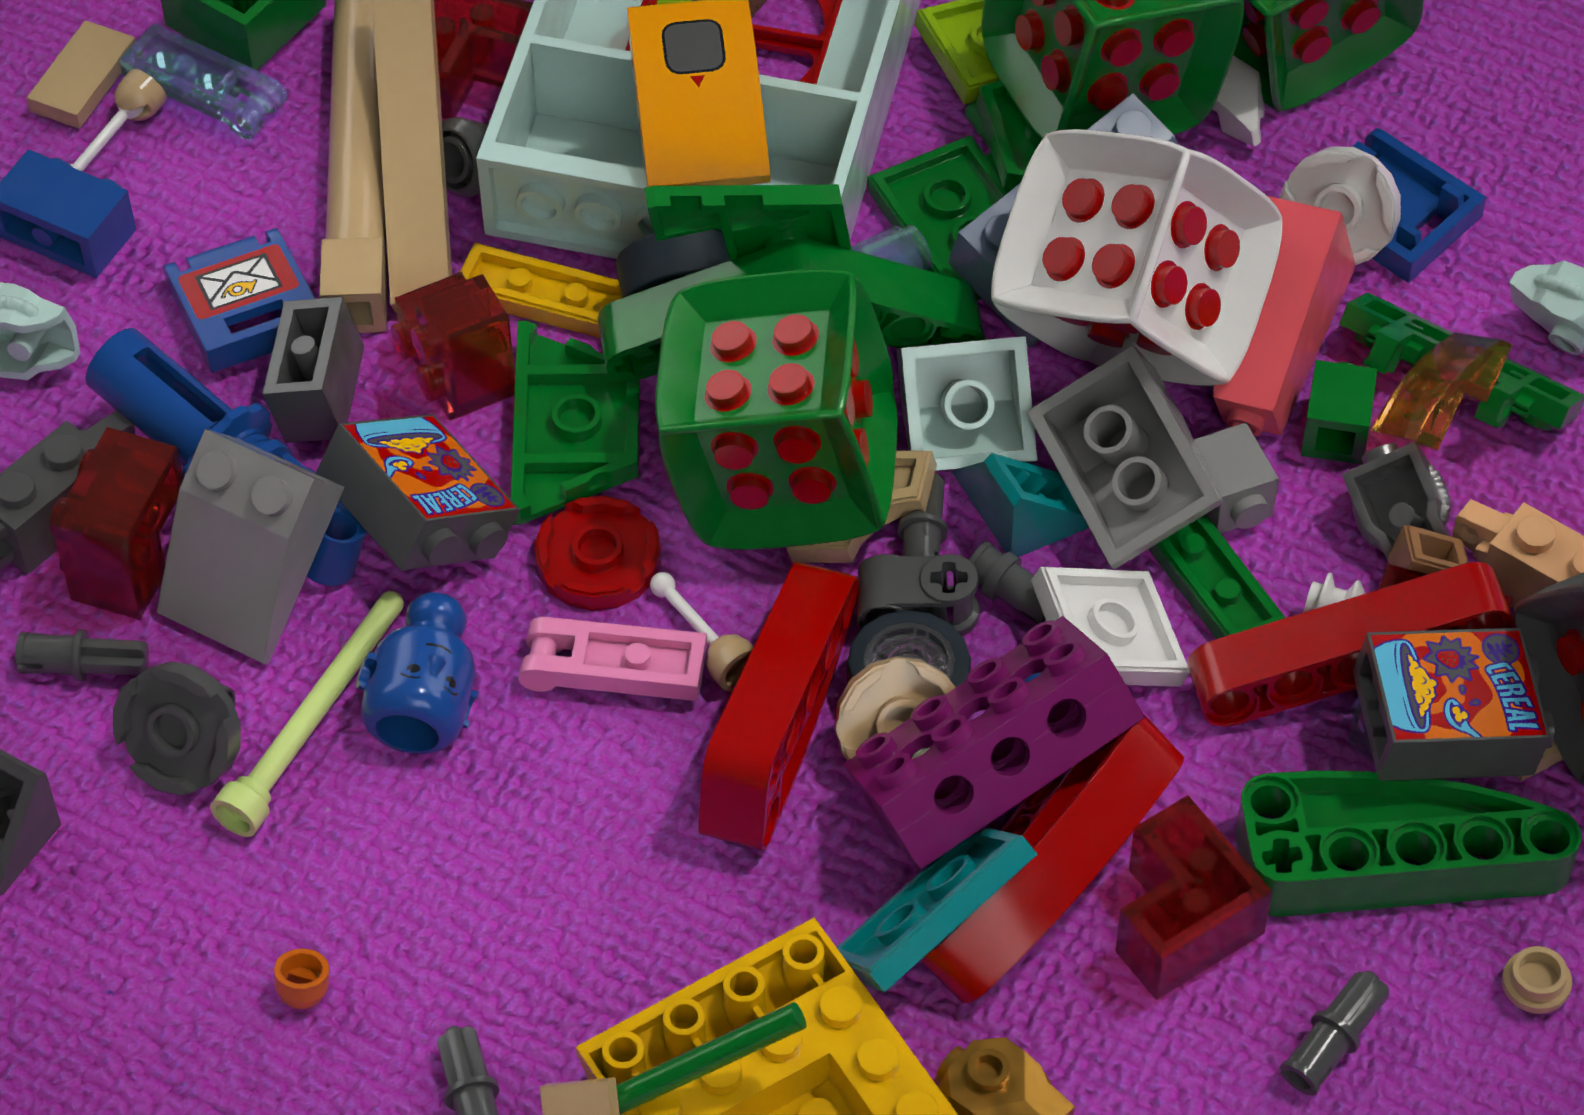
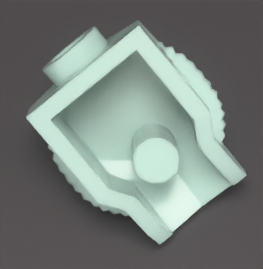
(1554, 300)
(33, 334)

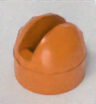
(301, 978)

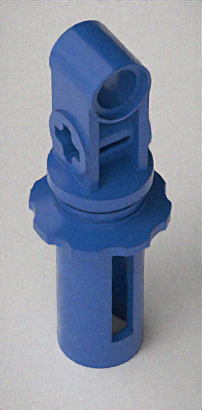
(177, 409)

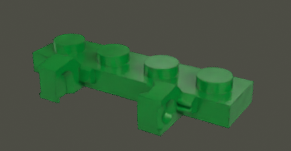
(1401, 335)

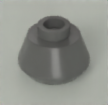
(461, 145)

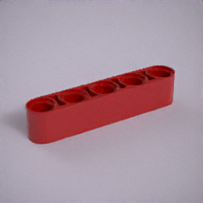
(1317, 649)

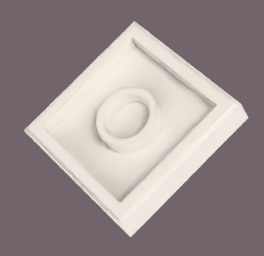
(1118, 614)

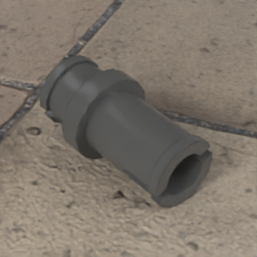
(1006, 579)

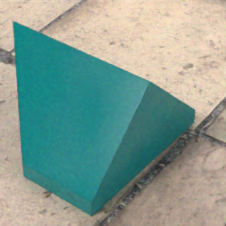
(1021, 503)

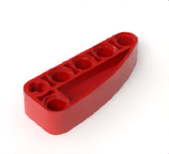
(775, 707)
(1075, 831)

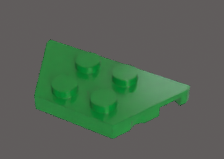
(570, 425)

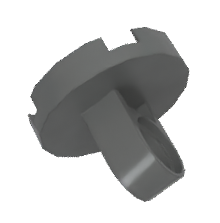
(177, 727)

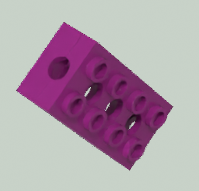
(1004, 754)

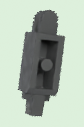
(35, 485)

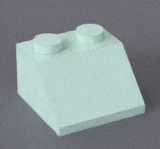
(967, 401)

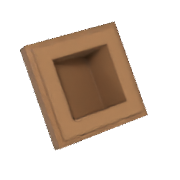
(1426, 551)

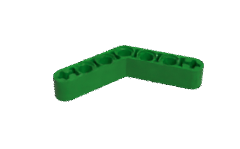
(909, 303)

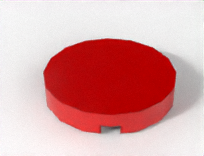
(597, 553)

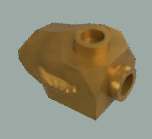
(998, 1080)

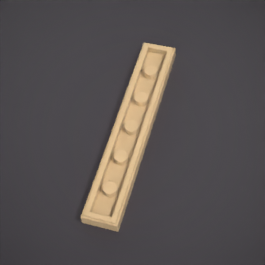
(411, 144)

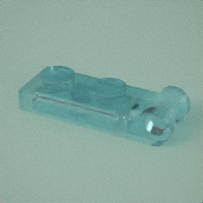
(206, 80)

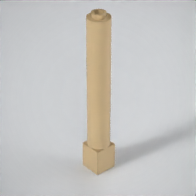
(355, 214)

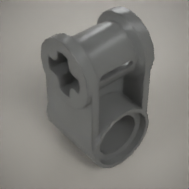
(920, 585)

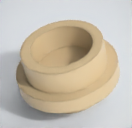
(1537, 980)

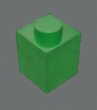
(1339, 412)

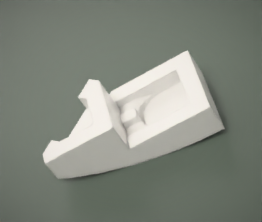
(1241, 103)

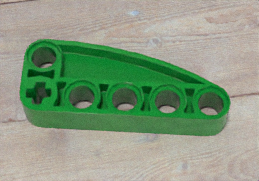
(1378, 824)

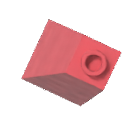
(1297, 312)

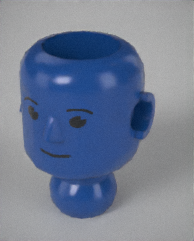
(420, 679)

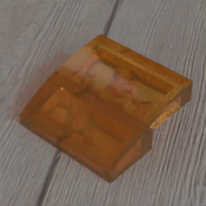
(1432, 390)

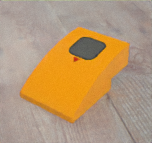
(698, 93)

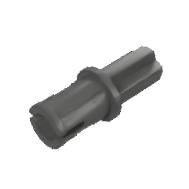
(925, 531)
(79, 655)
(1334, 1032)
(469, 1086)

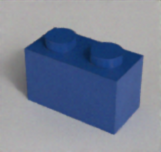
(64, 213)

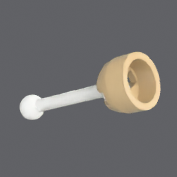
(137, 100)
(725, 653)

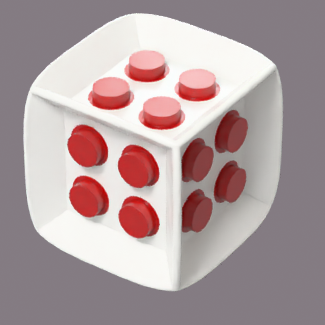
(1140, 249)

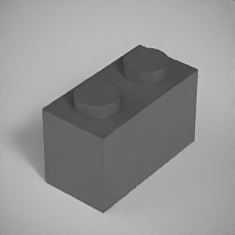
(313, 369)

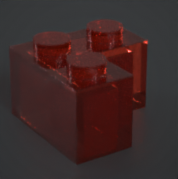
(475, 45)
(458, 343)
(114, 521)
(1198, 899)

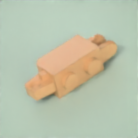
(1522, 547)

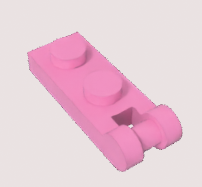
(613, 658)

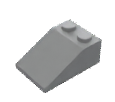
(1126, 456)
(243, 543)

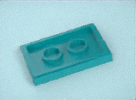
(933, 906)

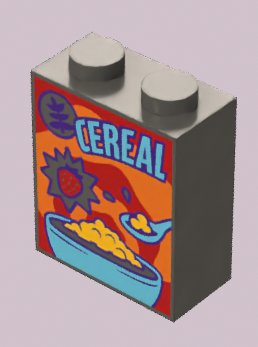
(418, 491)
(1452, 704)

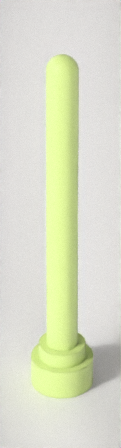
(244, 803)

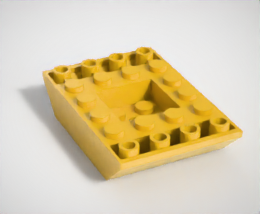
(838, 1065)

